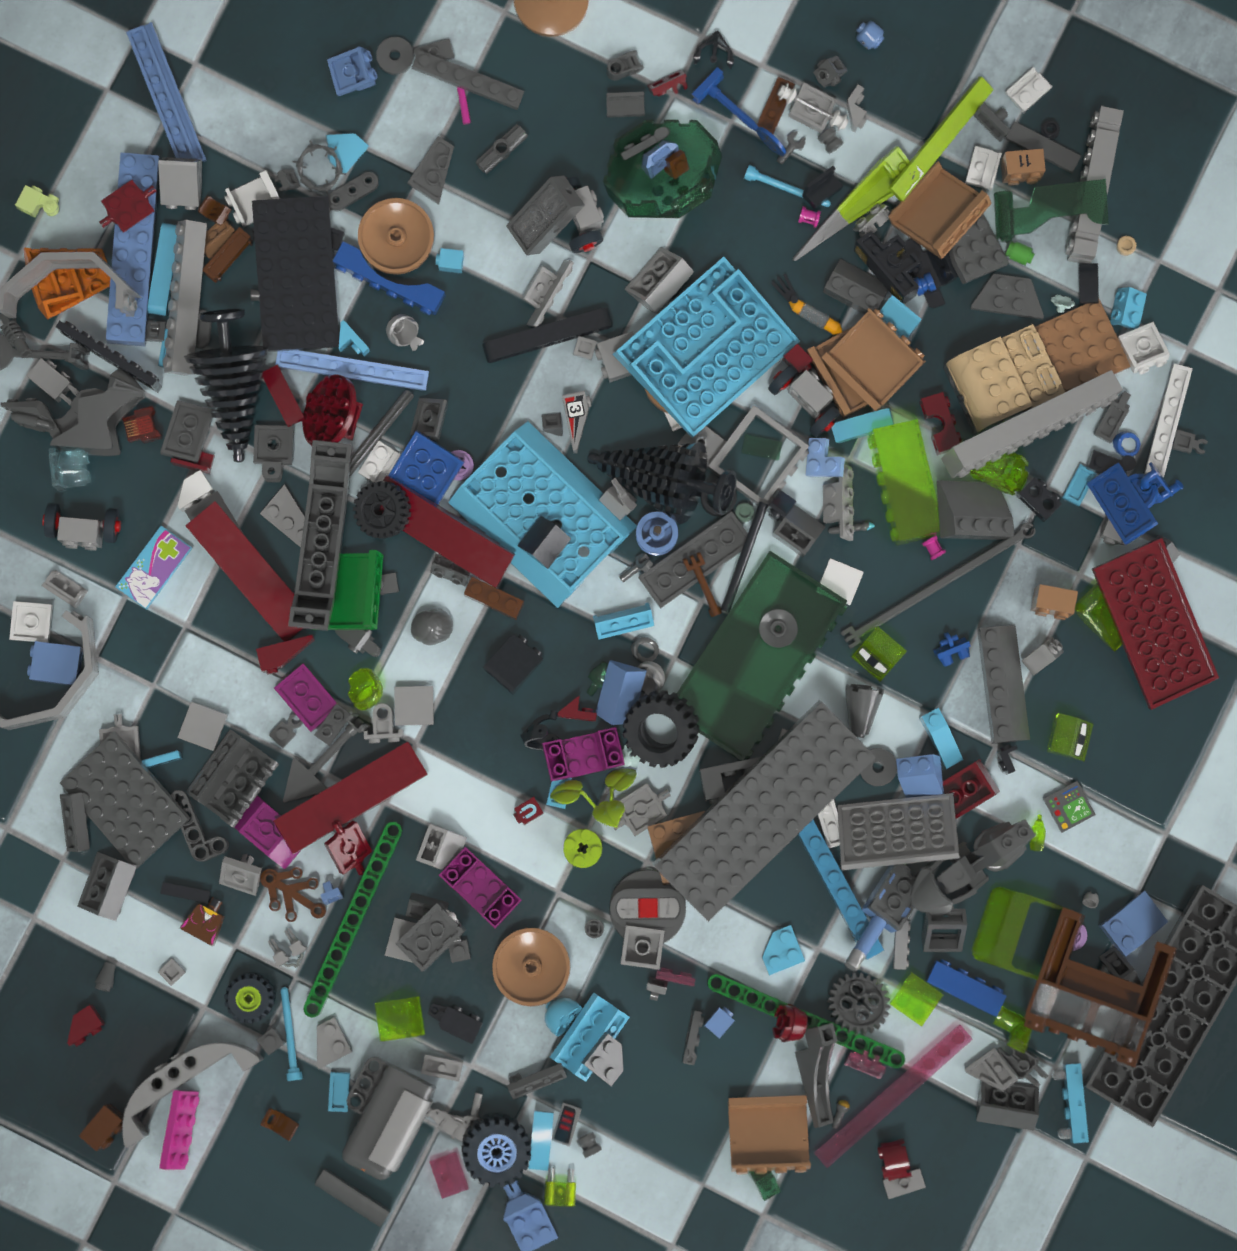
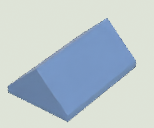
(619, 691)

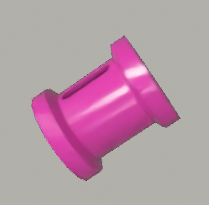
(809, 217)
(934, 548)

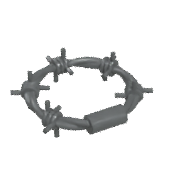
(308, 183)

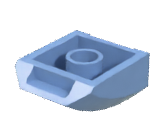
(654, 160)

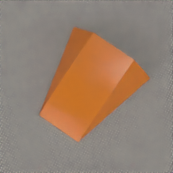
(66, 286)

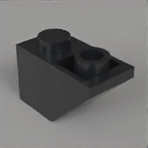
(780, 506)

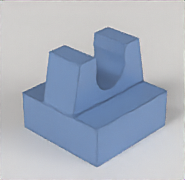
(331, 894)

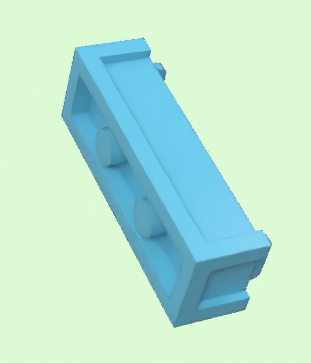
(623, 621)

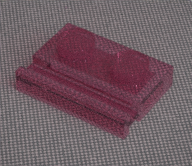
(683, 978)
(449, 1175)

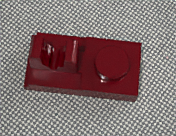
(662, 85)

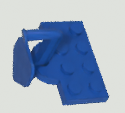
(1129, 498)

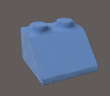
(920, 775)

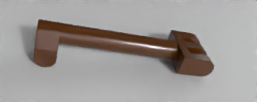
(695, 566)

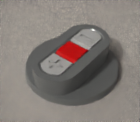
(647, 903)

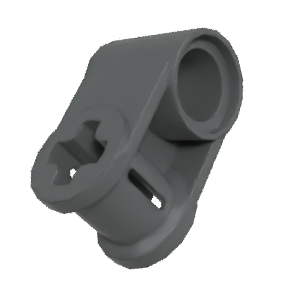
(627, 64)

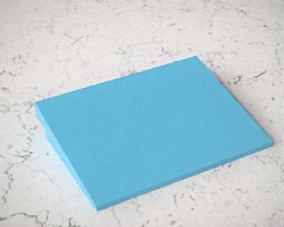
(704, 359)

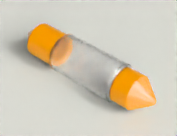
(816, 317)

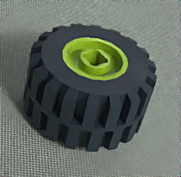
(249, 998)

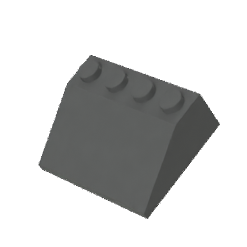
(973, 511)

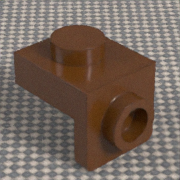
(676, 164)
(214, 211)

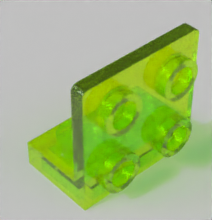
(399, 1019)

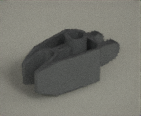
(360, 641)
(1022, 1064)

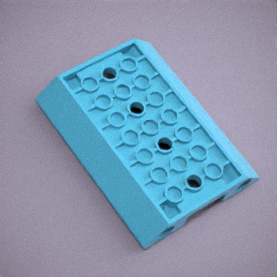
(559, 494)

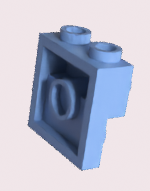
(352, 71)

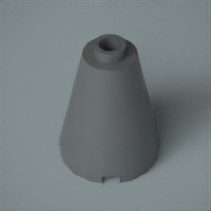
(862, 707)

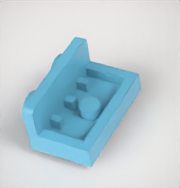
(1128, 308)

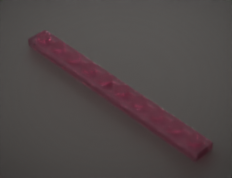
(893, 1096)

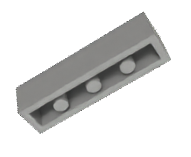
(900, 947)

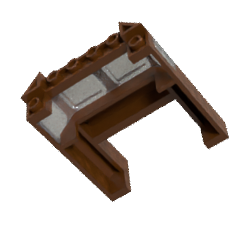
(1092, 1002)

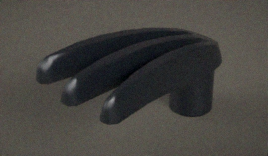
(789, 295)

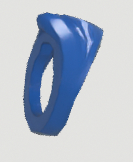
(1117, 441)

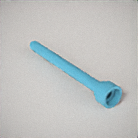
(753, 174)
(294, 1072)

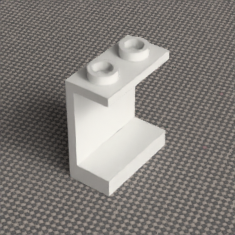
(243, 196)

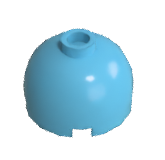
(561, 1014)

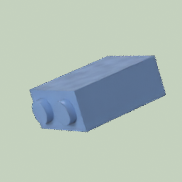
(55, 663)

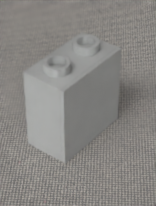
(612, 367)

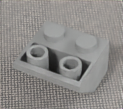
(440, 847)

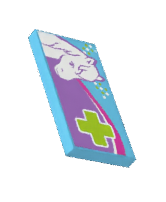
(153, 567)

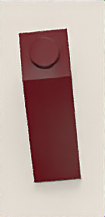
(278, 655)

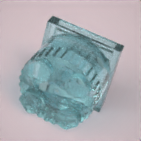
(69, 468)

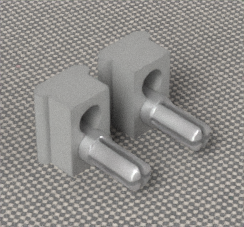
(296, 947)

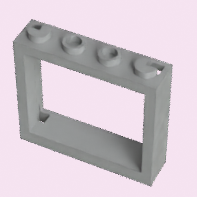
(789, 470)

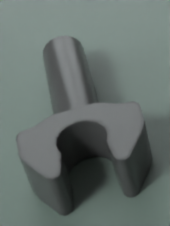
(791, 146)
(642, 564)

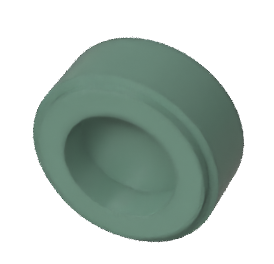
(744, 512)

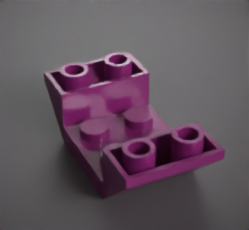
(583, 754)
(260, 829)
(480, 887)

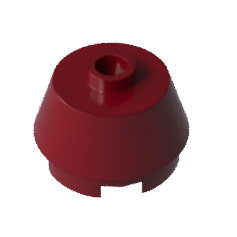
(790, 1023)

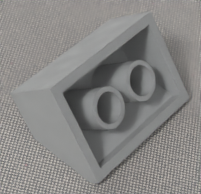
(659, 280)

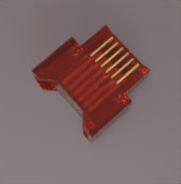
(141, 426)

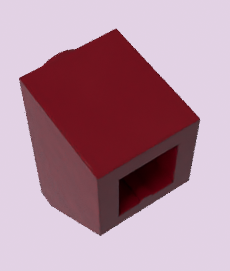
(84, 1023)

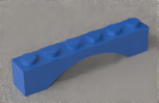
(424, 296)

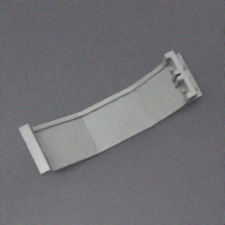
(49, 261)
(79, 687)

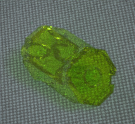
(1005, 474)

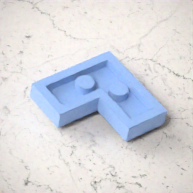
(818, 461)

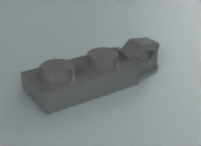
(1113, 418)
(692, 1038)

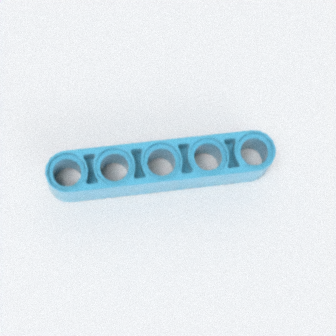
(162, 273)

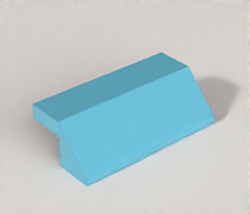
(589, 1026)

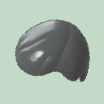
(432, 626)

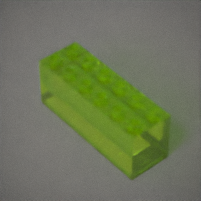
(905, 482)

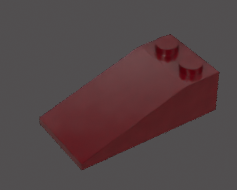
(970, 787)

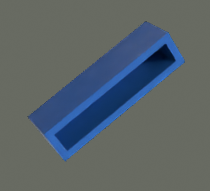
(965, 988)

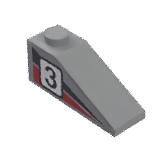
(576, 413)

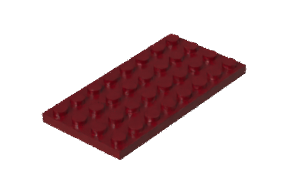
(1155, 623)

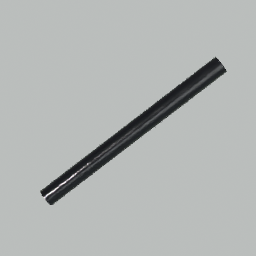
(744, 556)

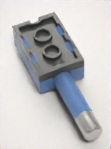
(888, 907)

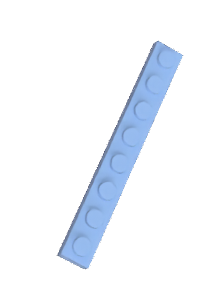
(353, 369)

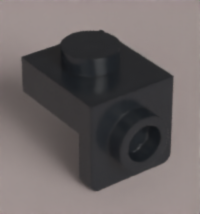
(1005, 763)

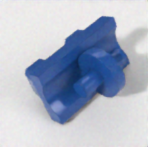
(950, 646)

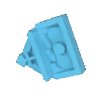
(348, 149)

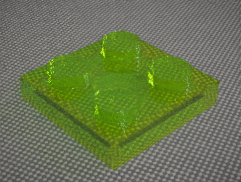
(916, 999)

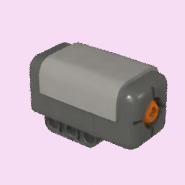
(388, 1120)

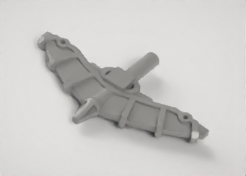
(457, 1124)

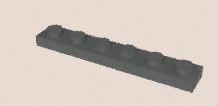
(467, 80)

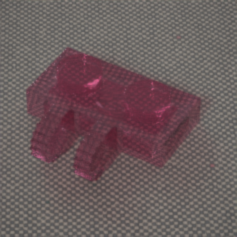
(861, 1063)

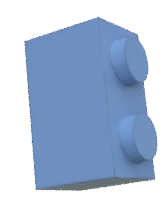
(719, 1021)

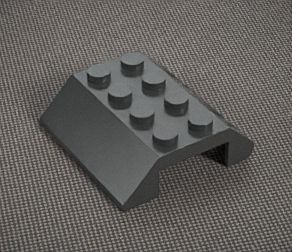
(232, 778)

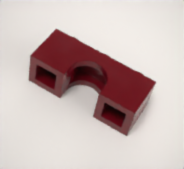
(937, 407)

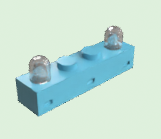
(1075, 1102)

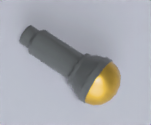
(842, 1107)

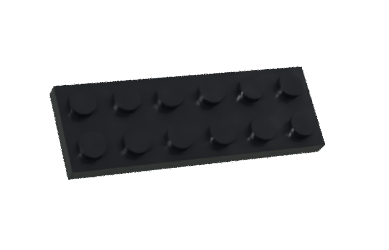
(115, 359)

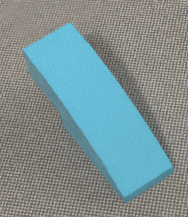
(861, 425)
(541, 1140)

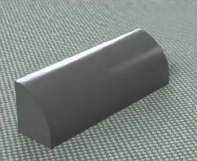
(352, 1197)

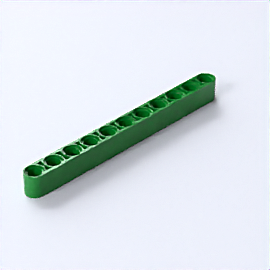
(345, 926)
(815, 1020)

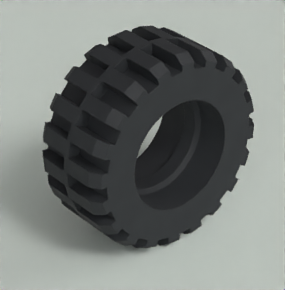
(644, 745)

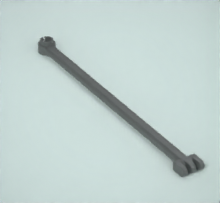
(935, 586)

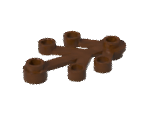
(290, 892)

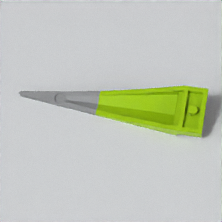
(868, 192)

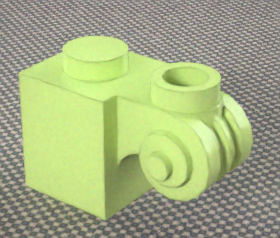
(32, 200)

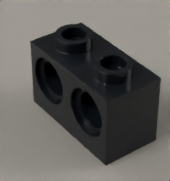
(1035, 504)

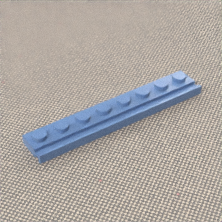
(165, 93)

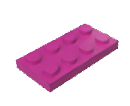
(179, 1130)

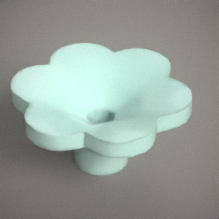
(1062, 302)
(632, 761)

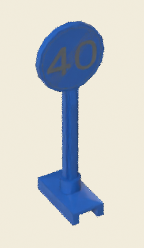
(710, 87)

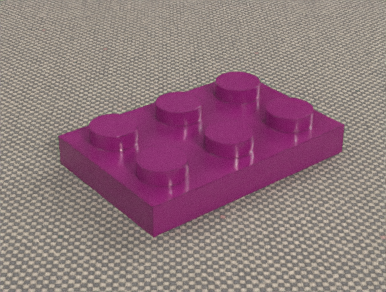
(306, 697)

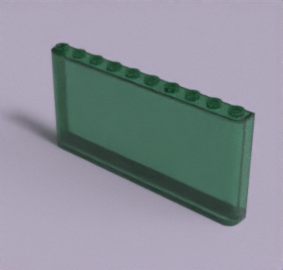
(742, 677)

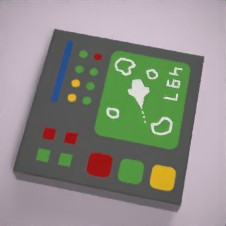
(1069, 806)

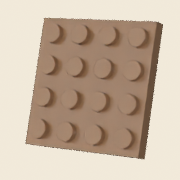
(1082, 345)

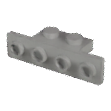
(543, 290)
(839, 503)

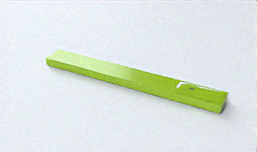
(940, 139)

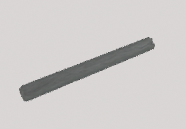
(380, 430)

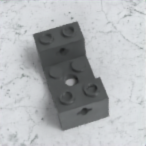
(712, 780)

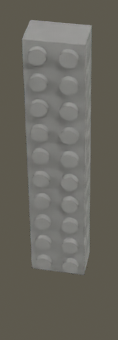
(1032, 425)

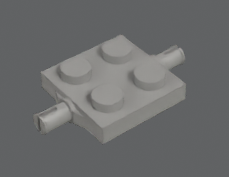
(129, 735)
(642, 809)

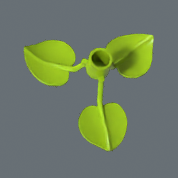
(607, 812)

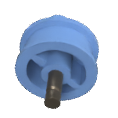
(656, 533)

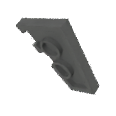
(432, 171)

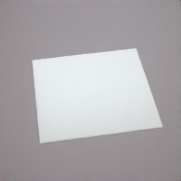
(842, 579)

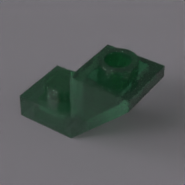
(765, 1184)

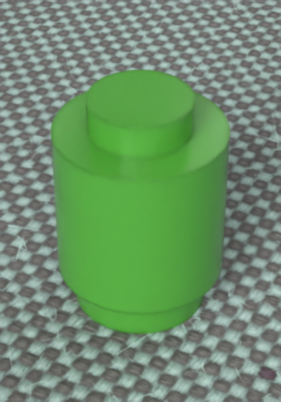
(1020, 253)

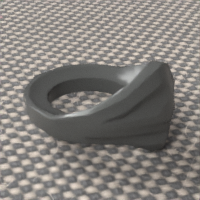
(635, 644)

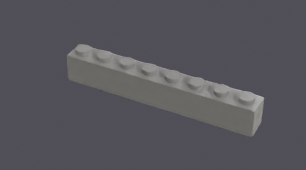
(184, 296)

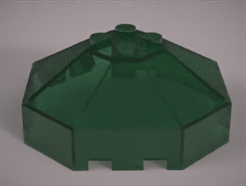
(663, 195)

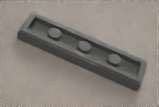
(1053, 152)

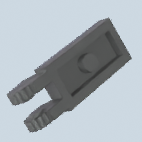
(647, 141)

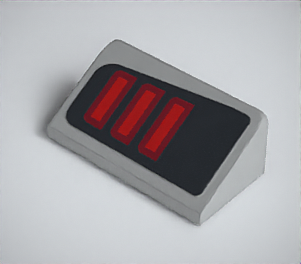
(566, 1124)

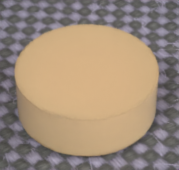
(1126, 245)

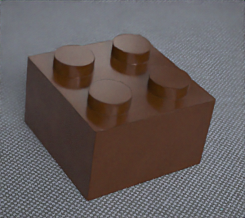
(103, 1127)

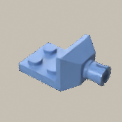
(527, 1219)

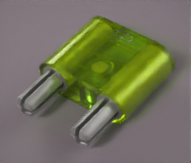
(558, 1192)

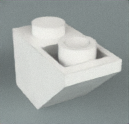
(194, 490)

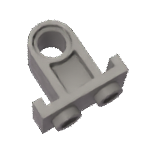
(1043, 656)
(383, 727)

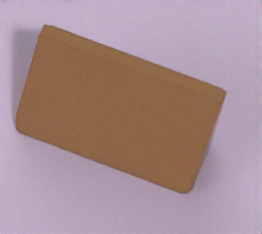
(217, 237)

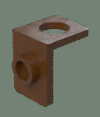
(280, 1124)

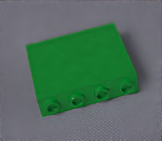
(357, 592)

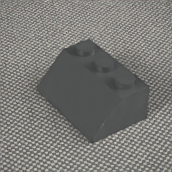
(855, 287)
(106, 886)
(1012, 1108)

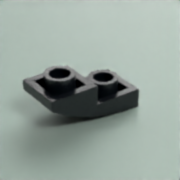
(1088, 283)

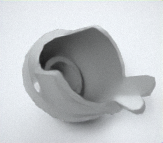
(403, 330)
(654, 677)

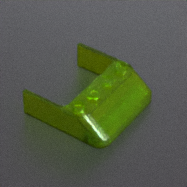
(1002, 928)

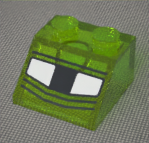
(878, 654)
(1070, 737)

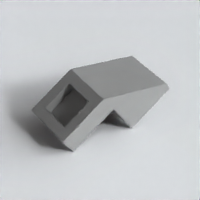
(855, 113)

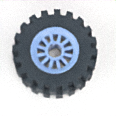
(487, 1130)

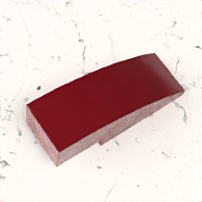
(282, 396)

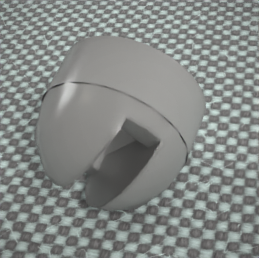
(1090, 900)

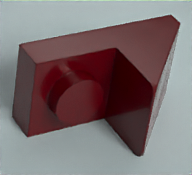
(571, 712)

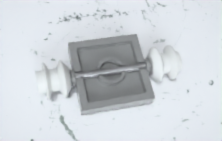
(812, 107)

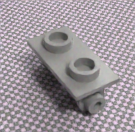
(877, 214)

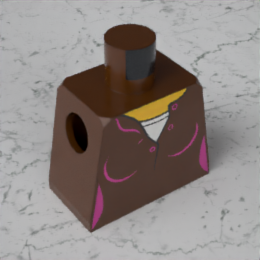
(205, 922)

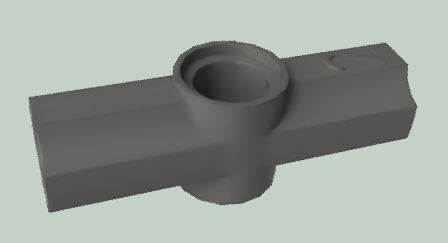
(492, 157)

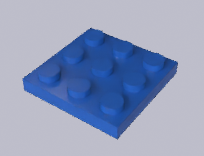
(426, 467)

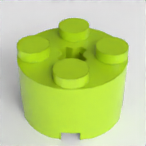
(593, 851)

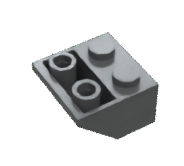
(798, 531)

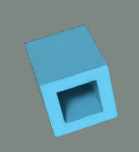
(450, 260)

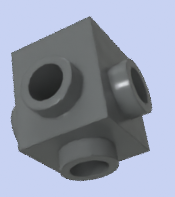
(830, 71)

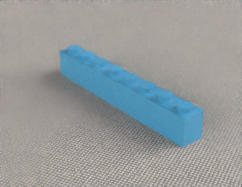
(836, 884)

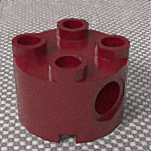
(895, 1160)

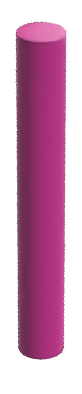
(463, 106)

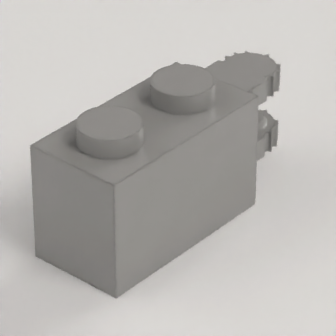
(51, 381)

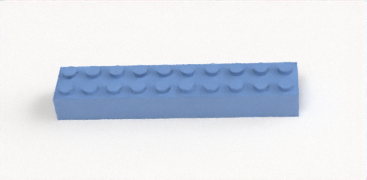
(133, 254)

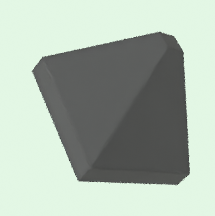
(552, 424)

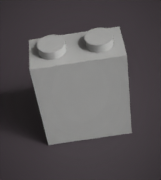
(180, 182)

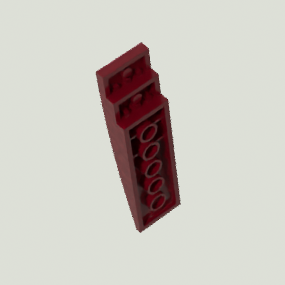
(455, 538)
(245, 567)
(350, 797)

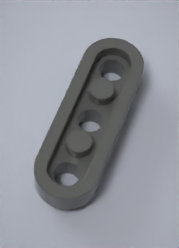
(347, 198)

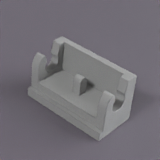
(65, 588)

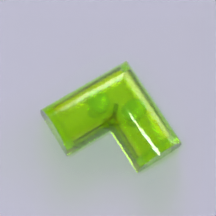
(1014, 1023)

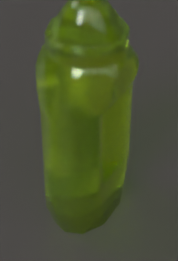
(1038, 841)

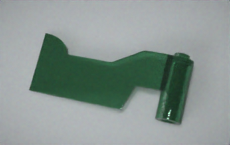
(1049, 203)

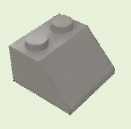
(642, 947)

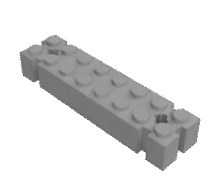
(1099, 165)

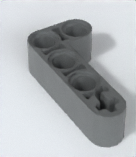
(194, 824)

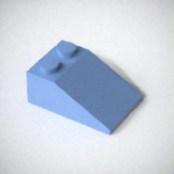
(1133, 924)

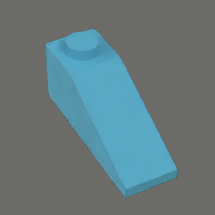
(941, 737)

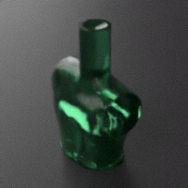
(597, 676)

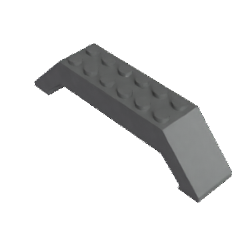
(321, 536)

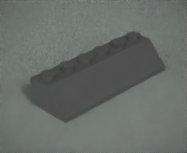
(1003, 684)

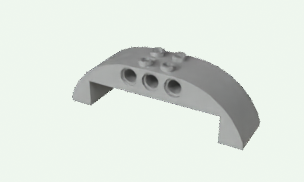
(150, 1093)

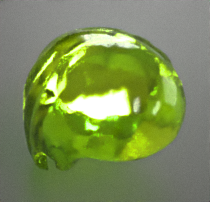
(365, 688)

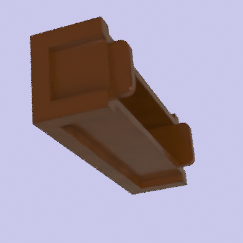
(227, 255)

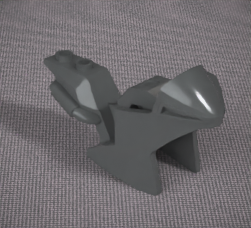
(90, 420)
(993, 849)

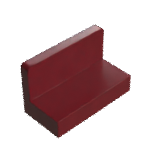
(205, 463)

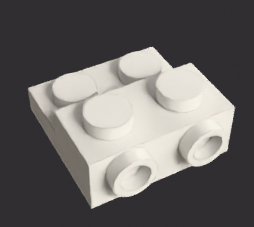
(1144, 348)

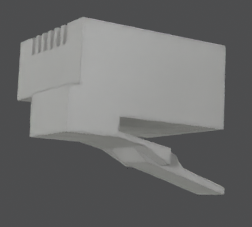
(618, 500)

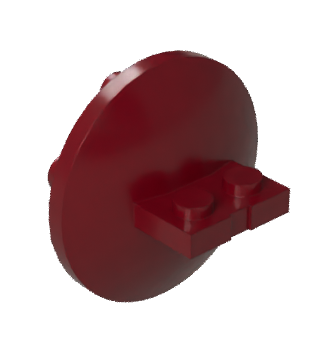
(331, 411)

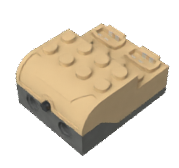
(1003, 379)

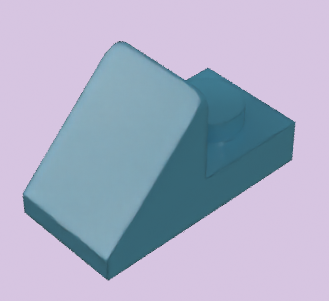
(348, 336)

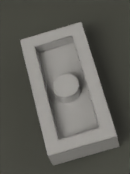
(442, 1068)
(904, 1185)

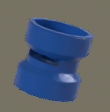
(925, 283)

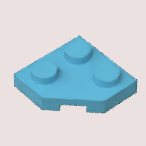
(782, 951)

